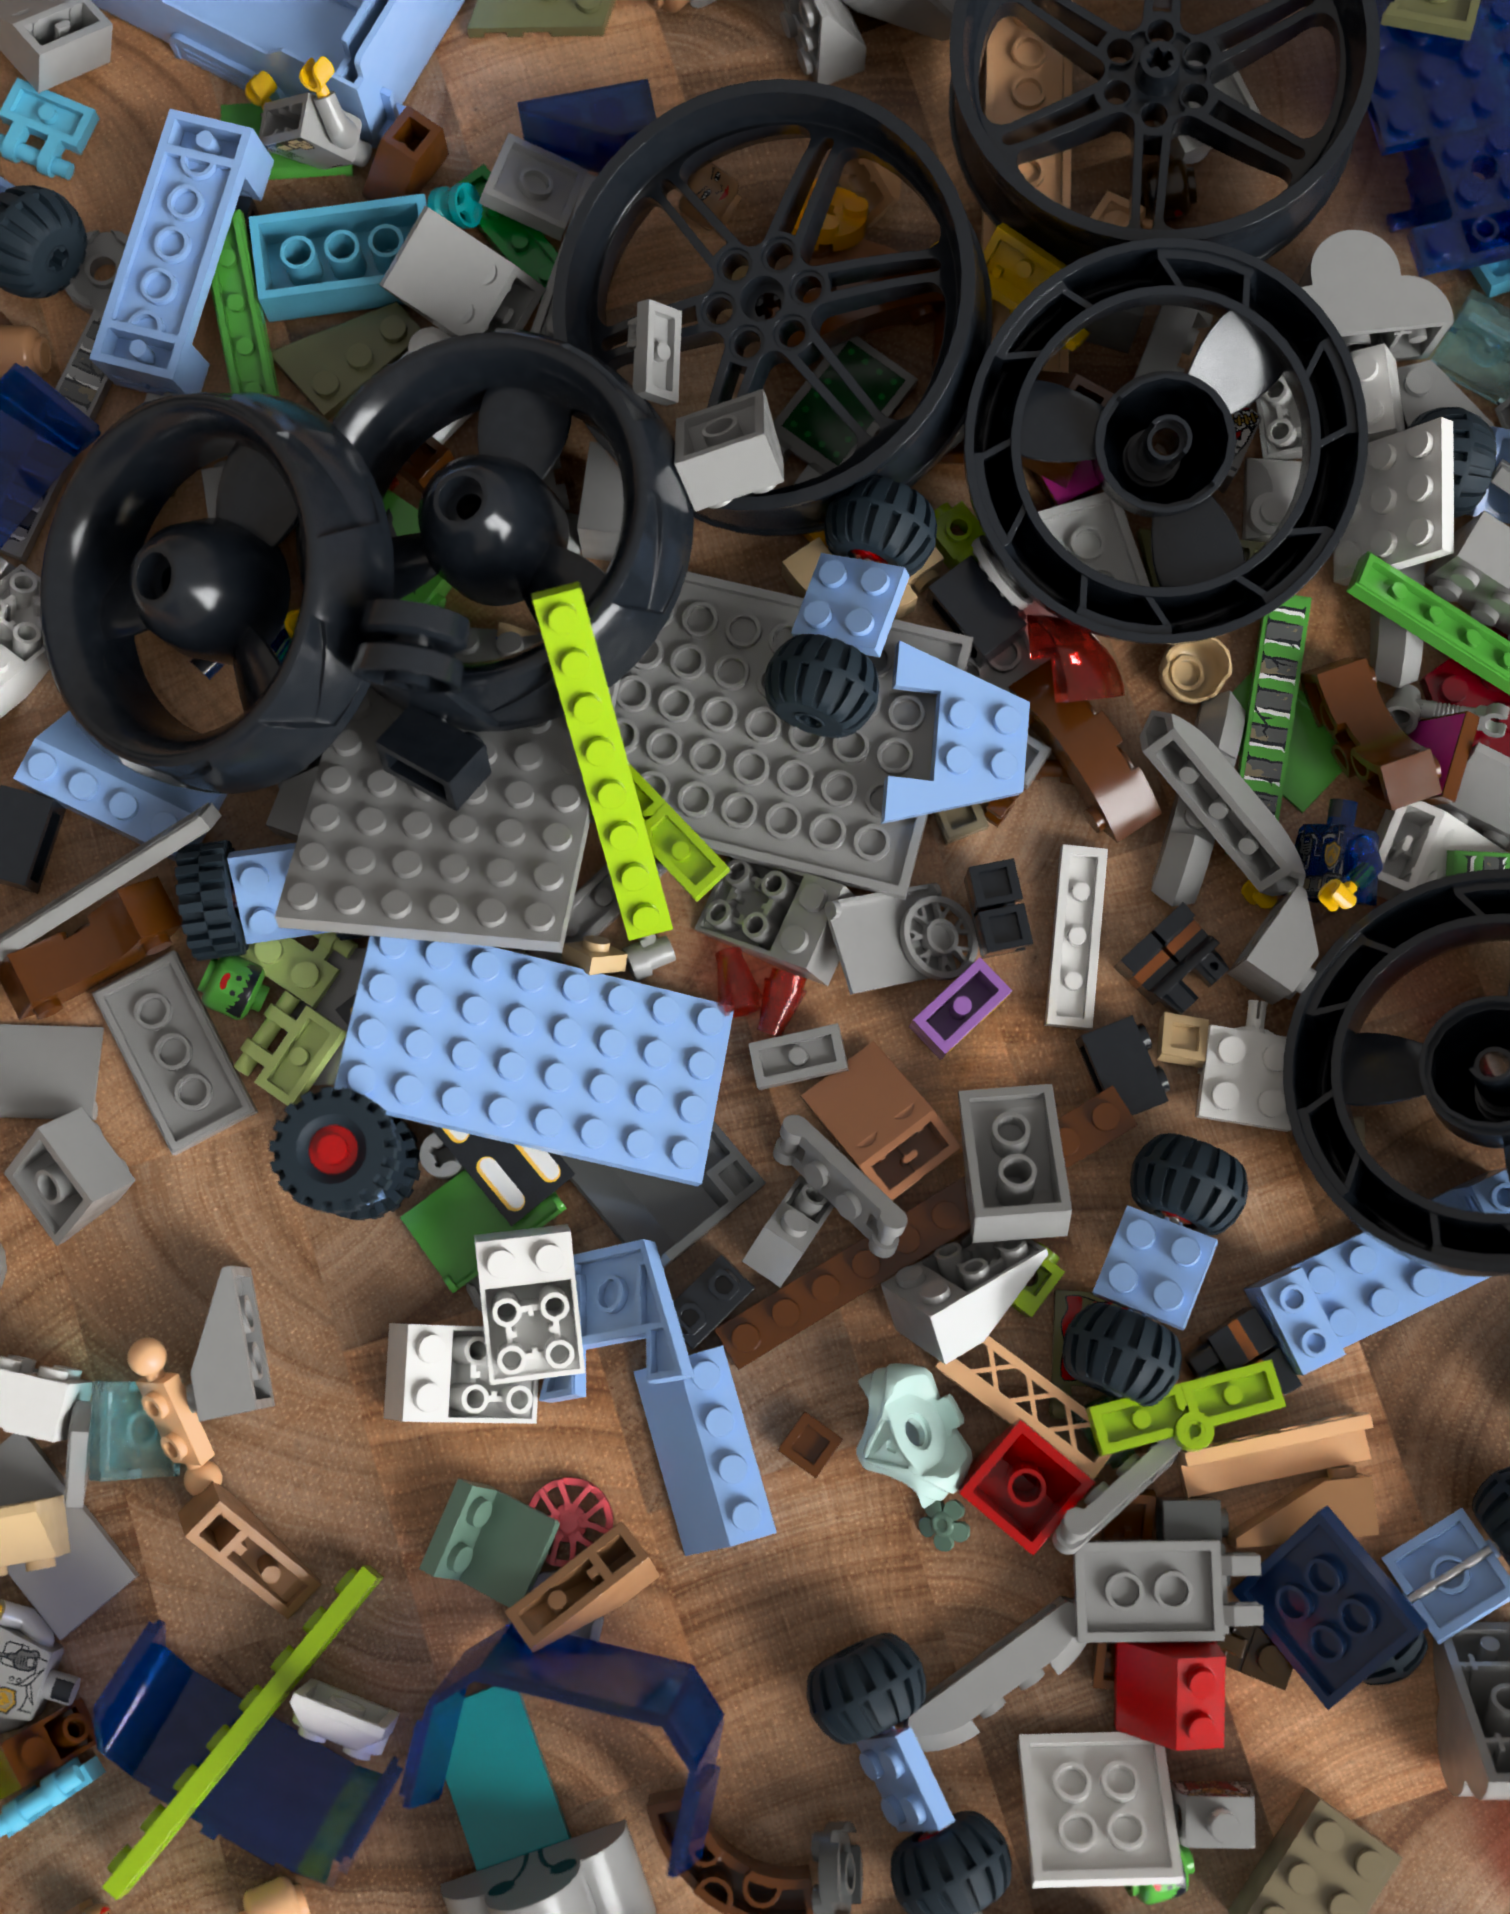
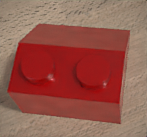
(1024, 1485)
(1171, 1693)

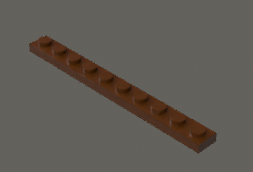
(927, 1228)

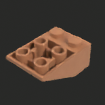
(881, 1121)

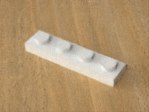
(1076, 937)

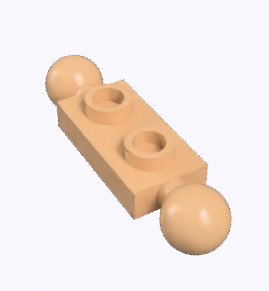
(167, 1404)

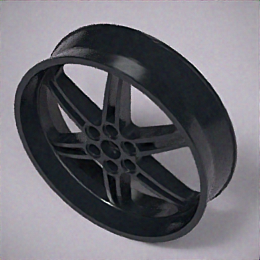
(1155, 87)
(854, 127)

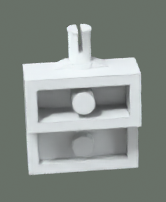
(1244, 1074)

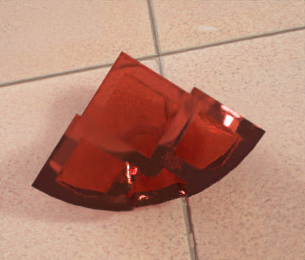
(1079, 660)

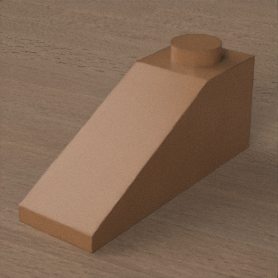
(1342, 1490)
(247, 1549)
(584, 1589)

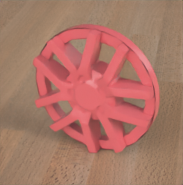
(572, 1516)

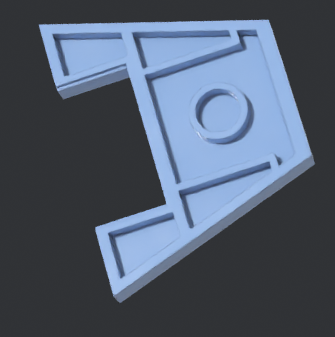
(975, 740)
(621, 1301)

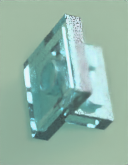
(1478, 348)
(124, 1436)

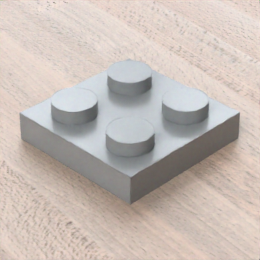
(533, 186)

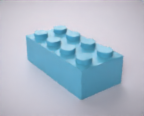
(329, 256)

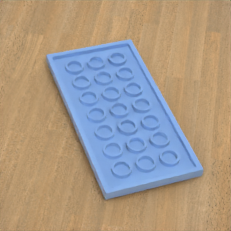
(537, 1055)

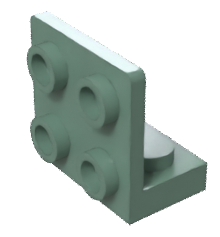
(490, 1542)

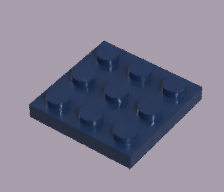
(1330, 1607)

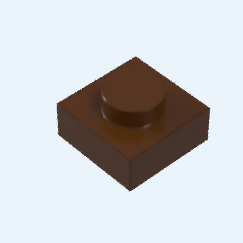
(810, 1444)

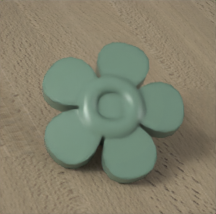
(944, 1525)

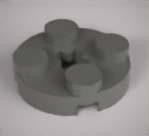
(838, 1869)

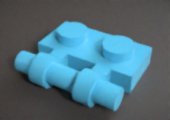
(49, 117)
(53, 1791)

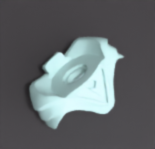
(913, 1432)

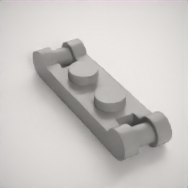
(841, 1184)
(1108, 1501)

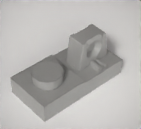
(657, 348)

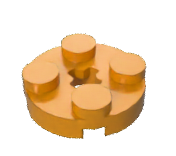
(844, 221)

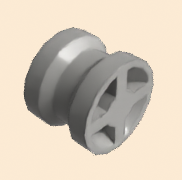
(448, 1166)

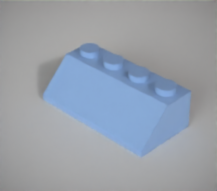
(95, 786)
(706, 1456)

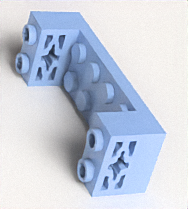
(175, 252)
(1362, 1285)

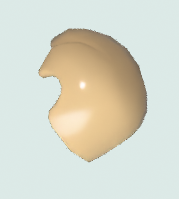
(1195, 670)

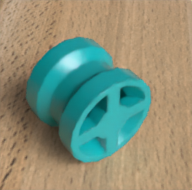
(457, 204)

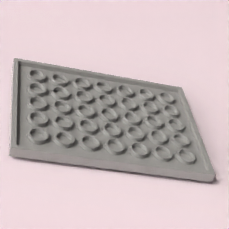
(745, 777)
(409, 867)

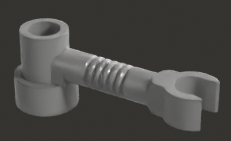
(1408, 709)
(648, 955)

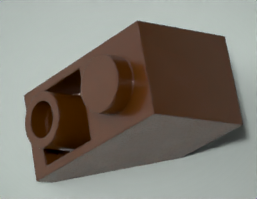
(406, 157)
(45, 1746)

